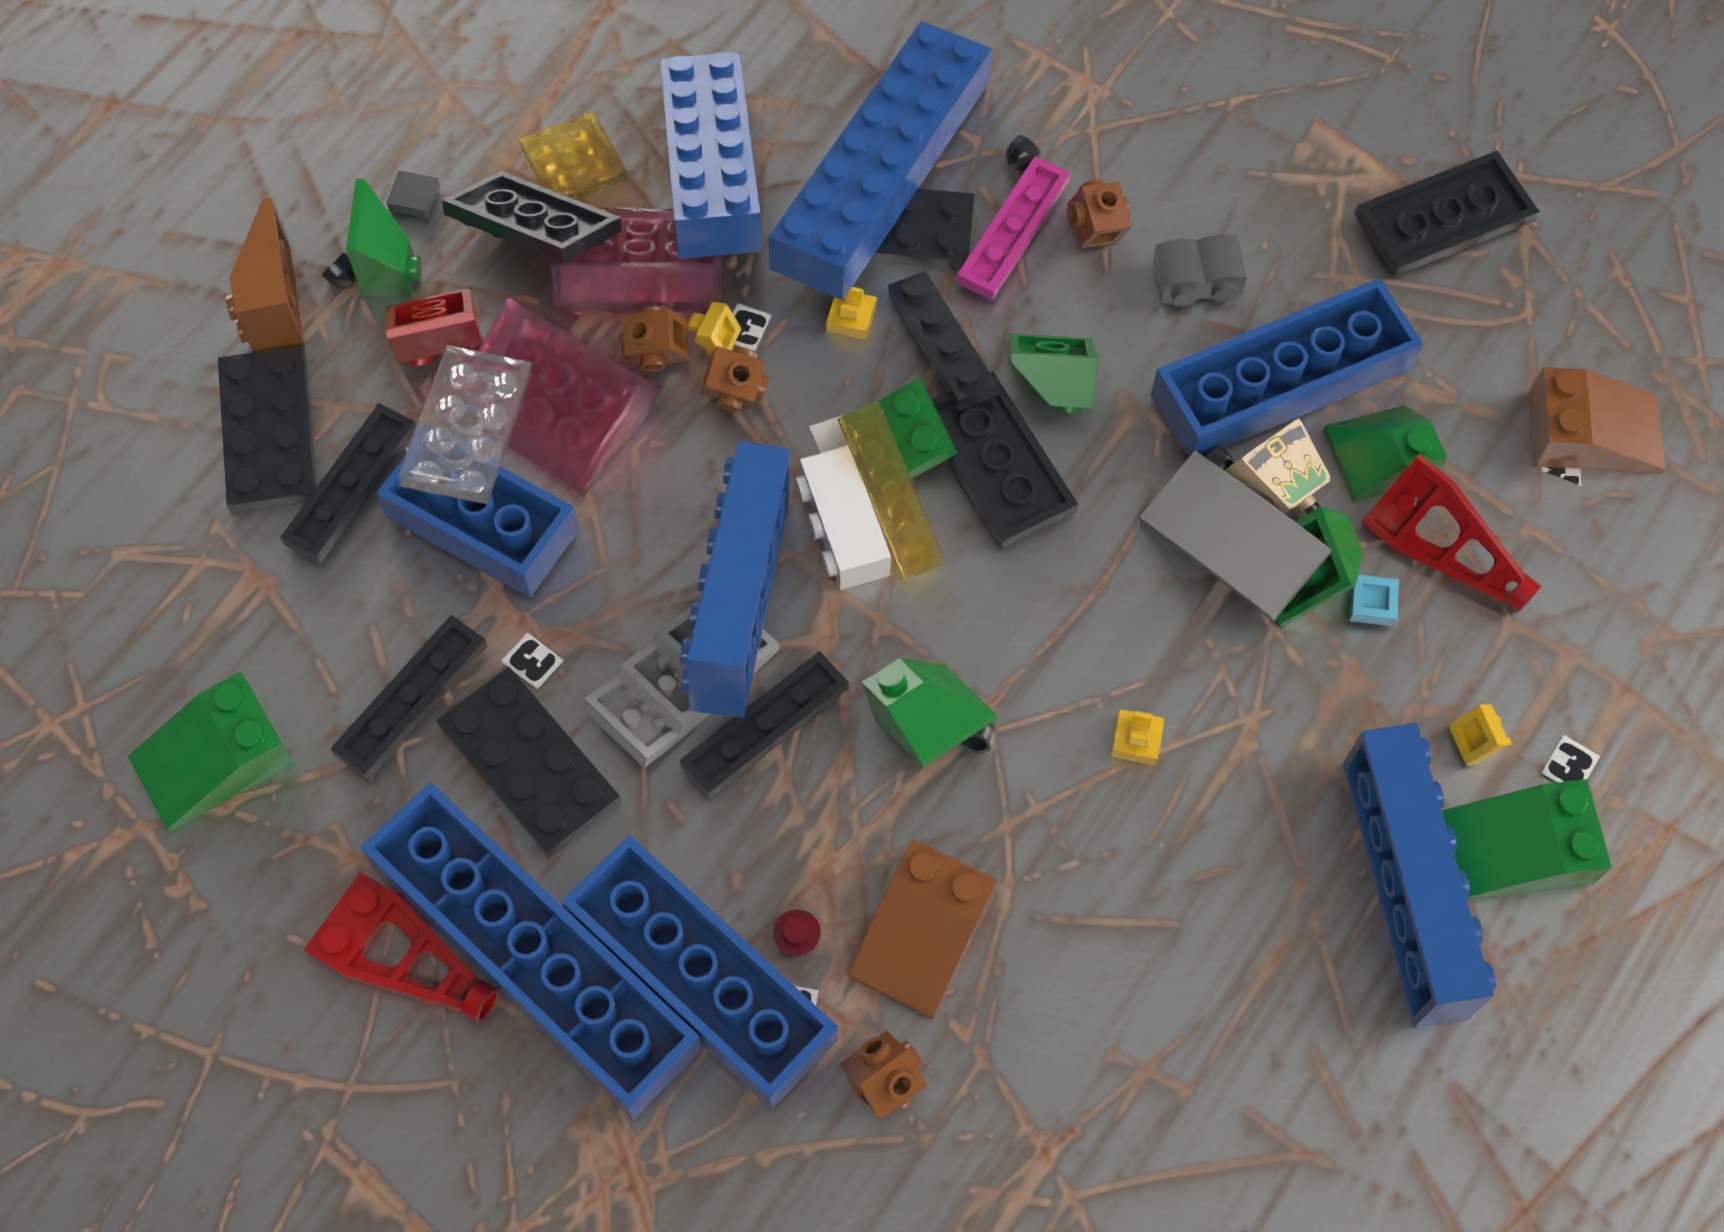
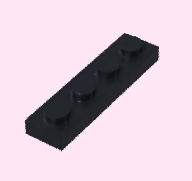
(942, 340)
(349, 483)
(409, 697)
(765, 724)

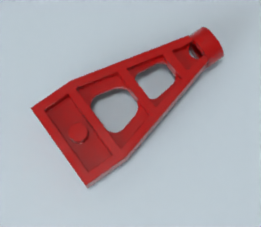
(1409, 500)
(356, 923)

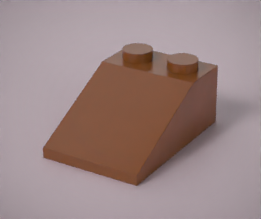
(265, 286)
(1594, 423)
(923, 928)

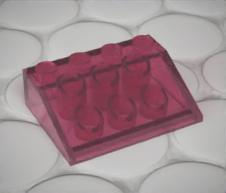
(638, 270)
(578, 398)

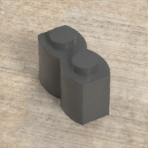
(1199, 269)

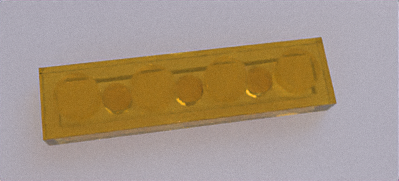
(891, 490)

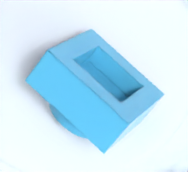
(1374, 600)

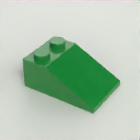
(209, 752)
(1530, 840)

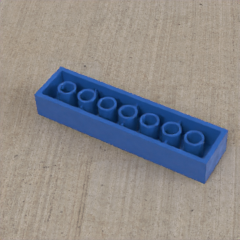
(879, 160)
(533, 950)

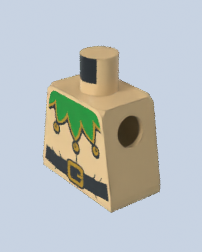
(1284, 470)

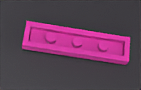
(1013, 228)

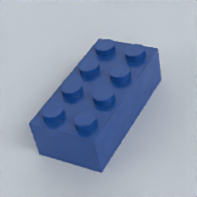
(509, 538)

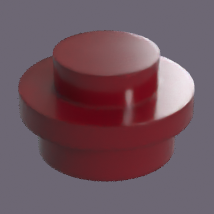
(797, 933)

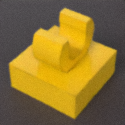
(853, 314)
(715, 327)
(1479, 734)
(1137, 737)

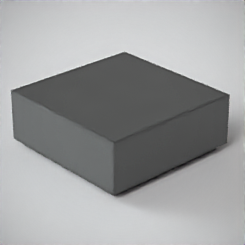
(413, 194)

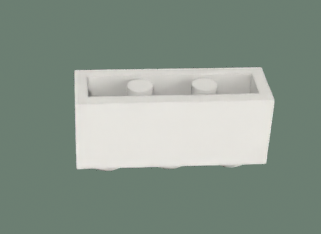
(843, 518)

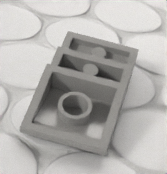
(1235, 535)
(645, 701)

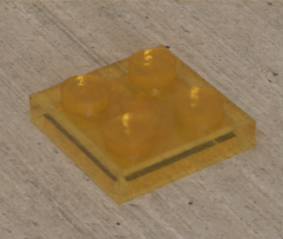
(574, 157)

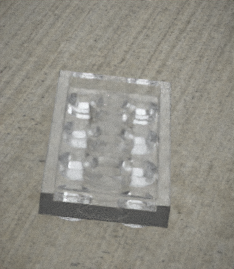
(465, 424)

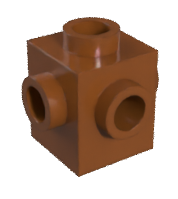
(1099, 214)
(655, 338)
(720, 380)
(884, 1073)

